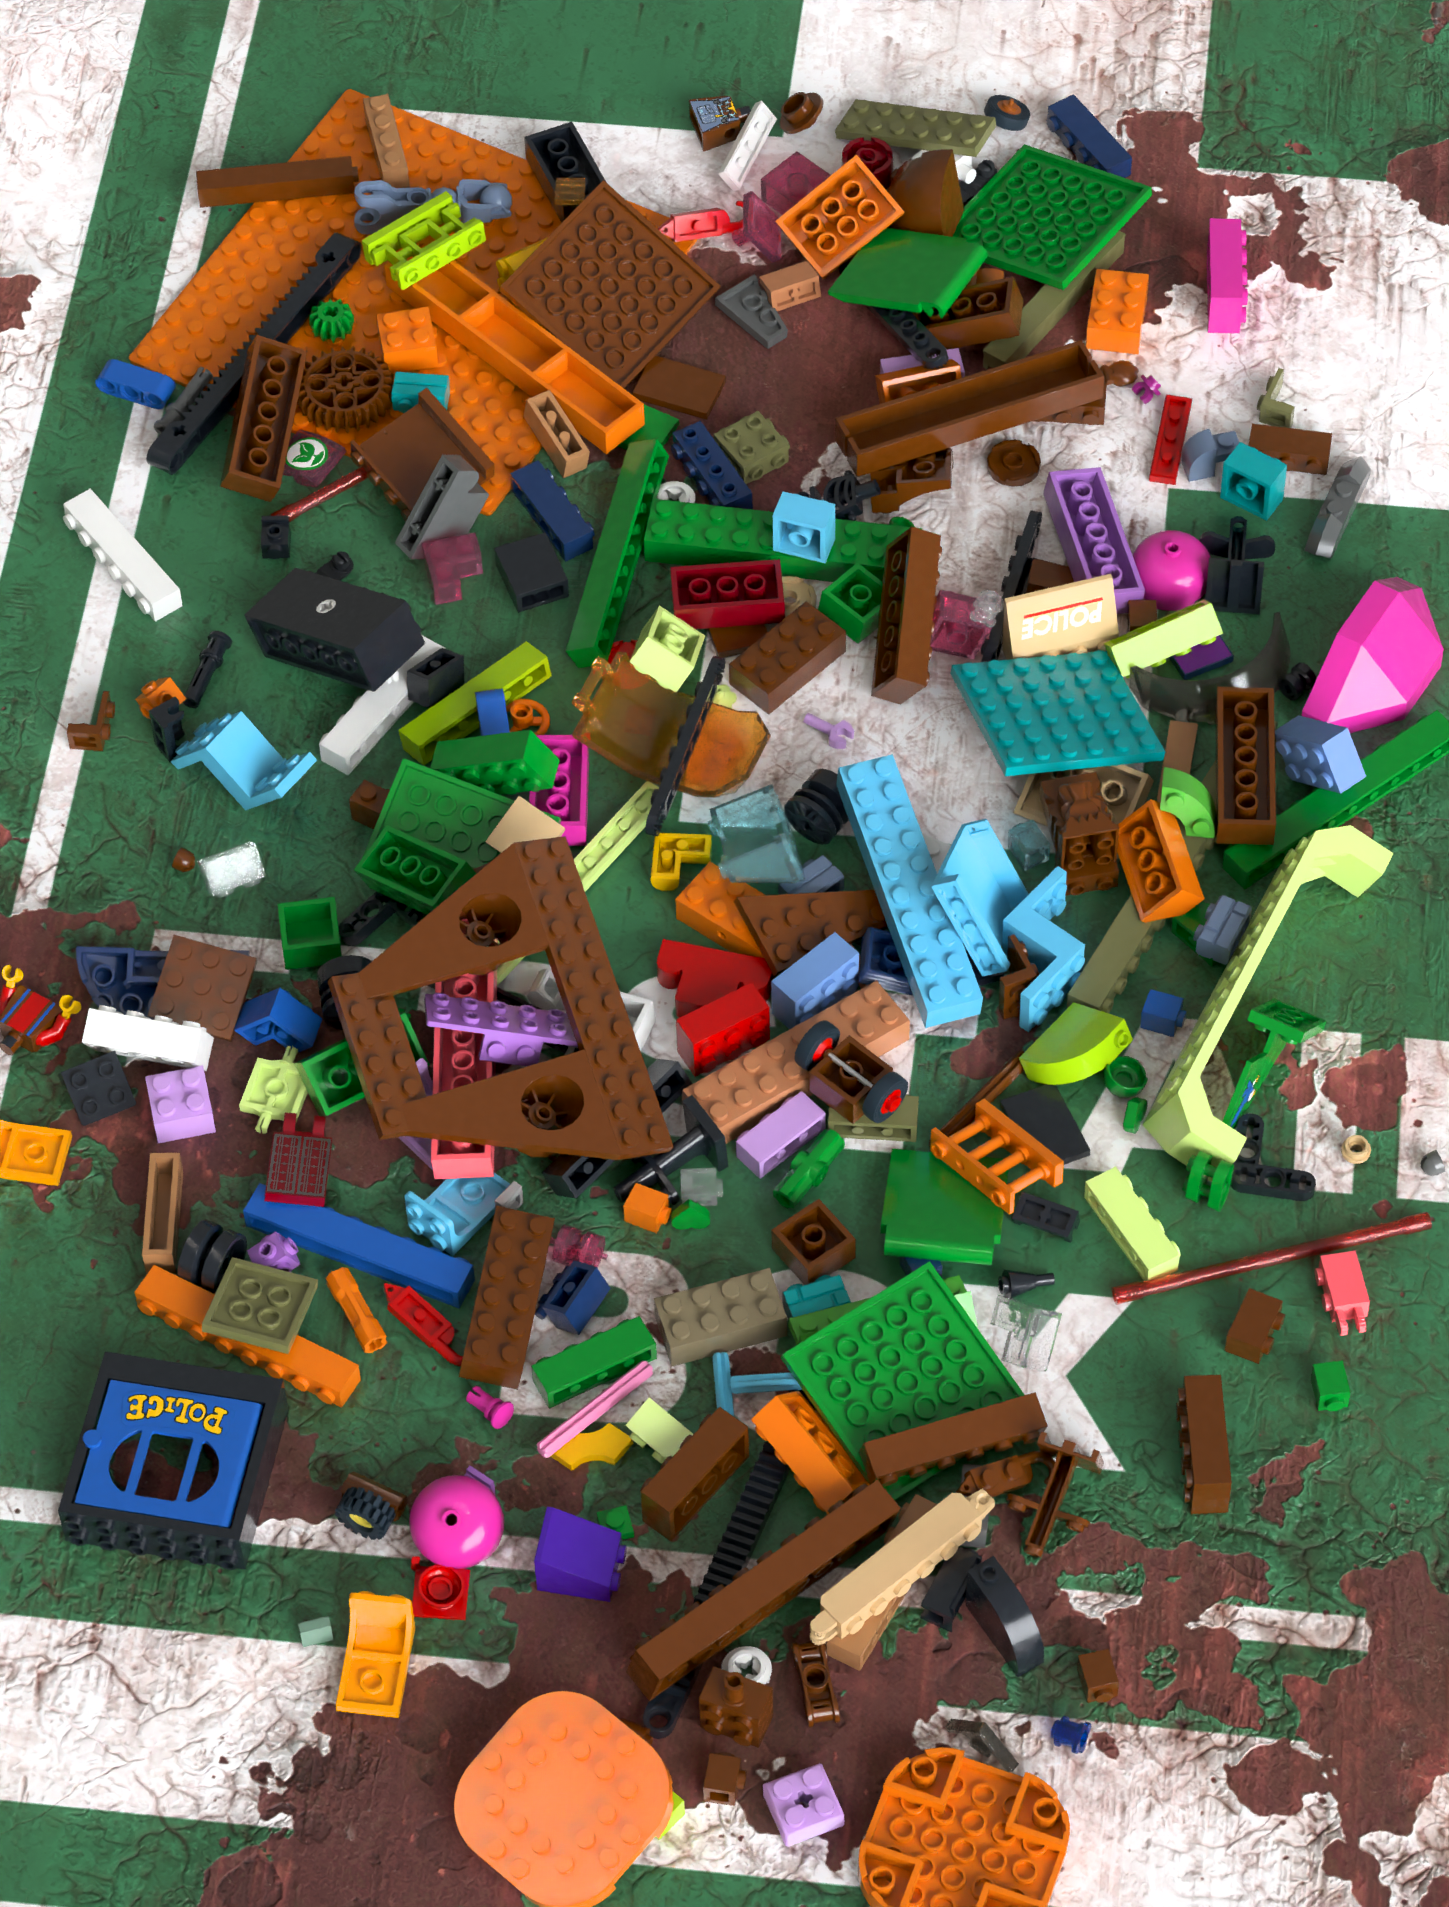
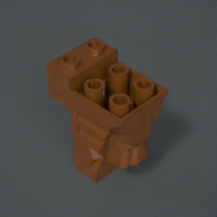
(1081, 832)

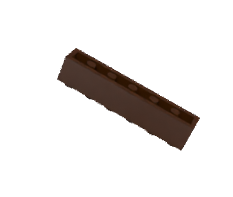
(953, 1439)

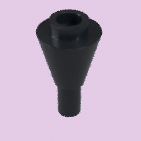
(1016, 1283)

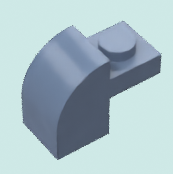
(1204, 451)

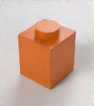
(647, 1208)

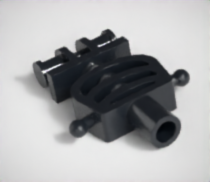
(844, 491)

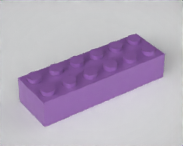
(1092, 531)

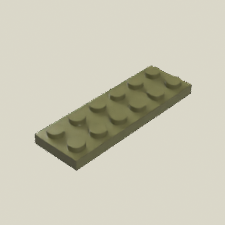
(916, 127)

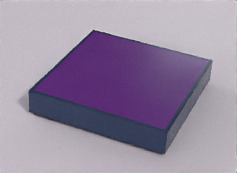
(1203, 659)

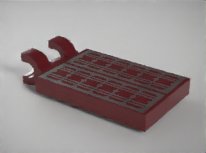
(299, 1164)

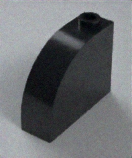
(1004, 1616)

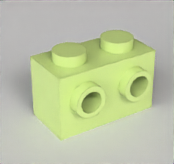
(657, 1429)

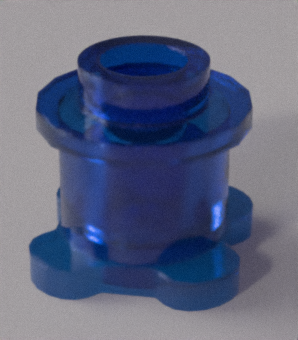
(1070, 1734)

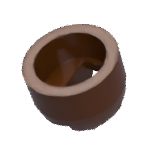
(184, 860)

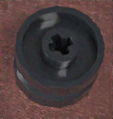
(209, 1254)

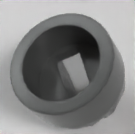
(1432, 1164)

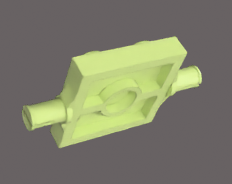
(273, 1090)

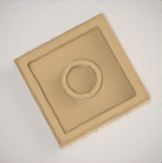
(521, 824)

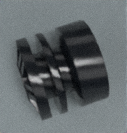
(817, 808)
(338, 966)

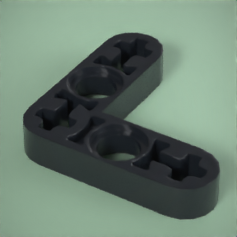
(370, 924)
(1251, 1168)

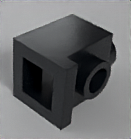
(275, 537)

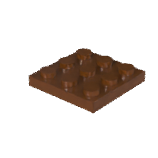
(203, 986)

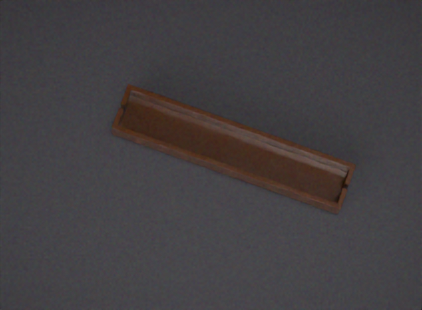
(969, 408)

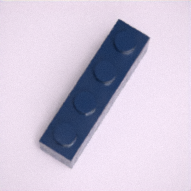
(1087, 137)
(552, 510)

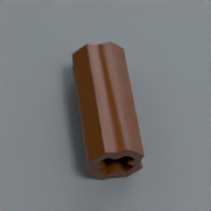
(396, 1499)

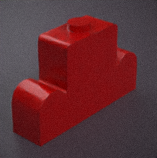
(708, 974)

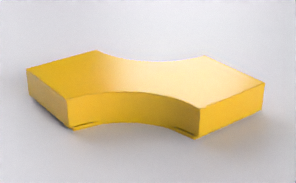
(602, 1445)

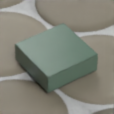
(315, 1631)

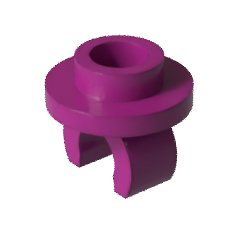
(1150, 386)

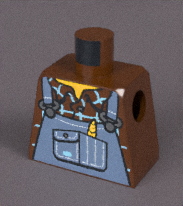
(716, 120)

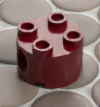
(874, 154)

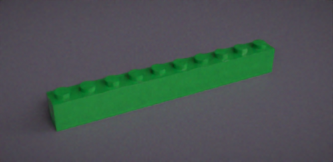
(617, 553)
(1323, 809)

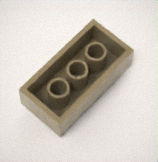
(720, 1317)

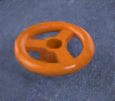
(522, 715)

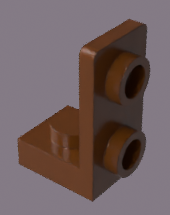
(93, 737)

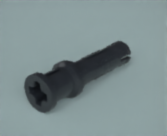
(210, 659)

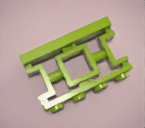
(416, 226)

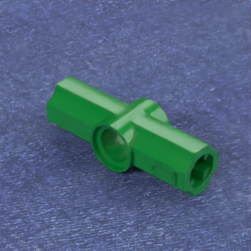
(808, 1168)

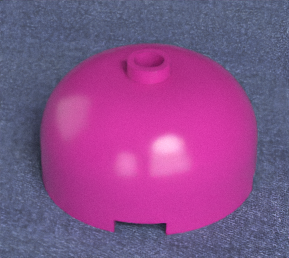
(1172, 569)
(477, 1526)

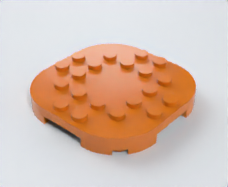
(563, 1800)
(962, 1836)

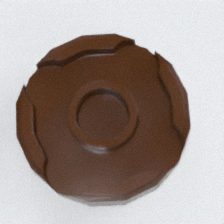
(1013, 463)

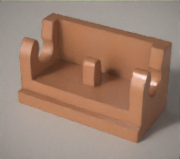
(791, 285)

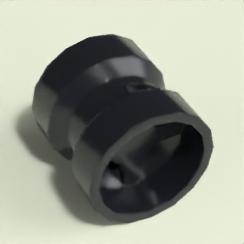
(1299, 679)

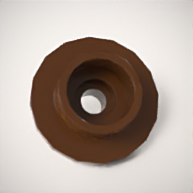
(800, 112)

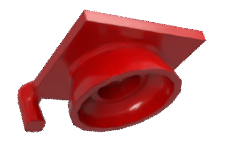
(440, 1591)

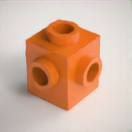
(156, 693)

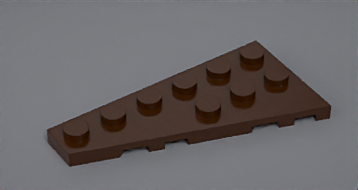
(796, 923)

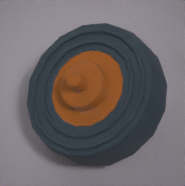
(1008, 112)

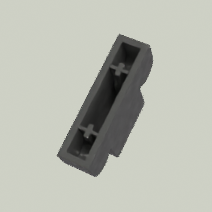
(444, 507)

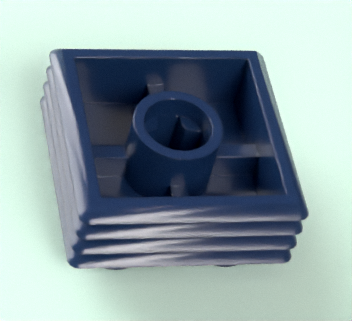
(881, 962)

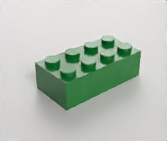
(499, 762)
(412, 870)
(332, 1074)

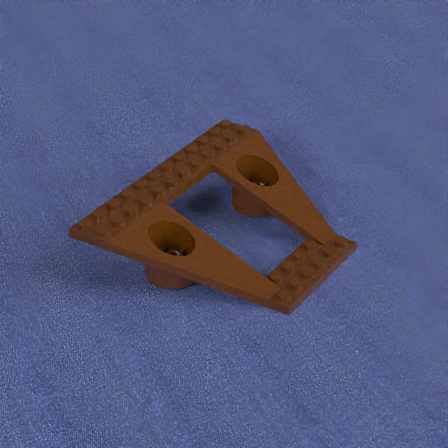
(599, 1094)

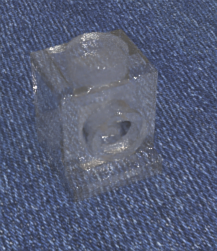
(701, 1186)

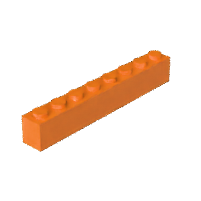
(305, 1367)

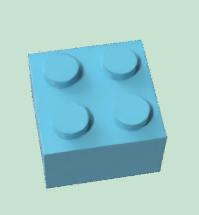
(804, 527)

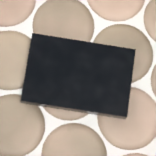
(1048, 1120)

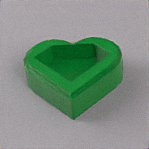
(1134, 1114)
(690, 1215)

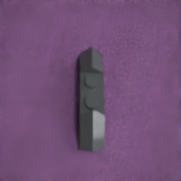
(1338, 507)

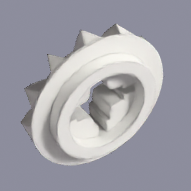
(676, 490)
(743, 1657)

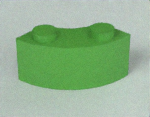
(1189, 802)

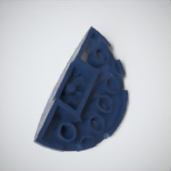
(122, 976)

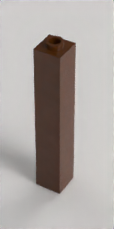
(276, 181)

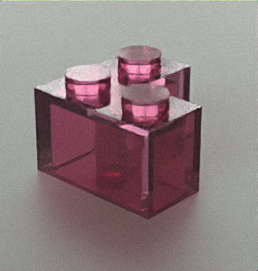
(449, 561)

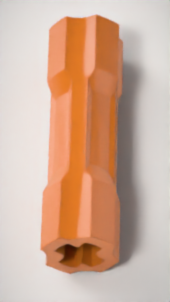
(346, 1293)

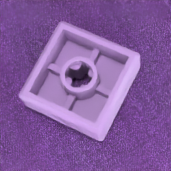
(794, 1820)

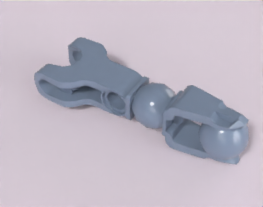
(391, 203)

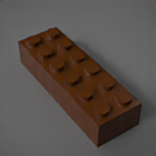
(263, 418)
(906, 615)
(1245, 766)
(507, 1297)

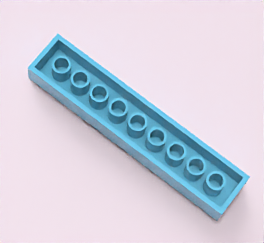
(902, 880)

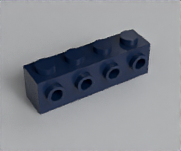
(710, 468)

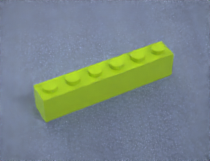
(457, 713)

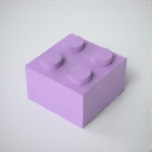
(180, 1104)

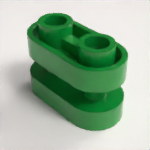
(1196, 1182)

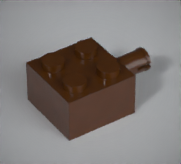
(736, 1707)

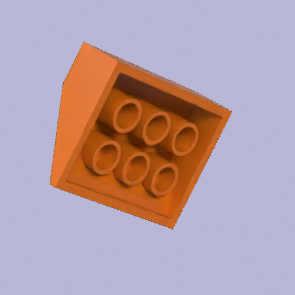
(839, 217)

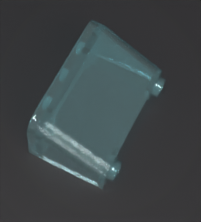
(756, 840)

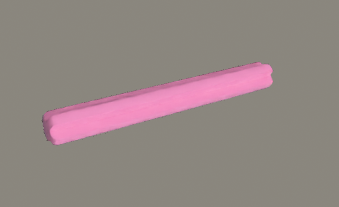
(594, 1409)

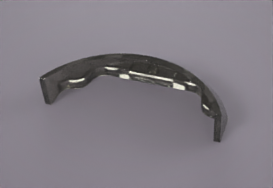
(1197, 699)

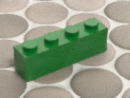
(593, 1361)

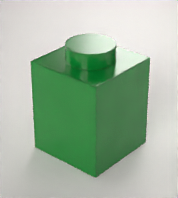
(1330, 1385)

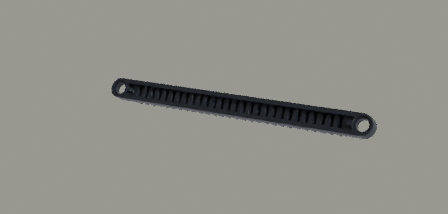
(731, 1557)

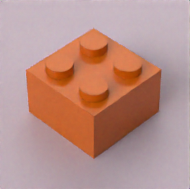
(407, 340)

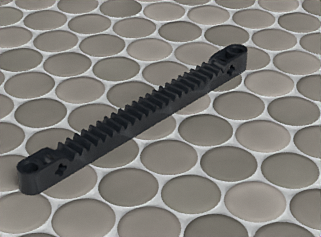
(184, 437)

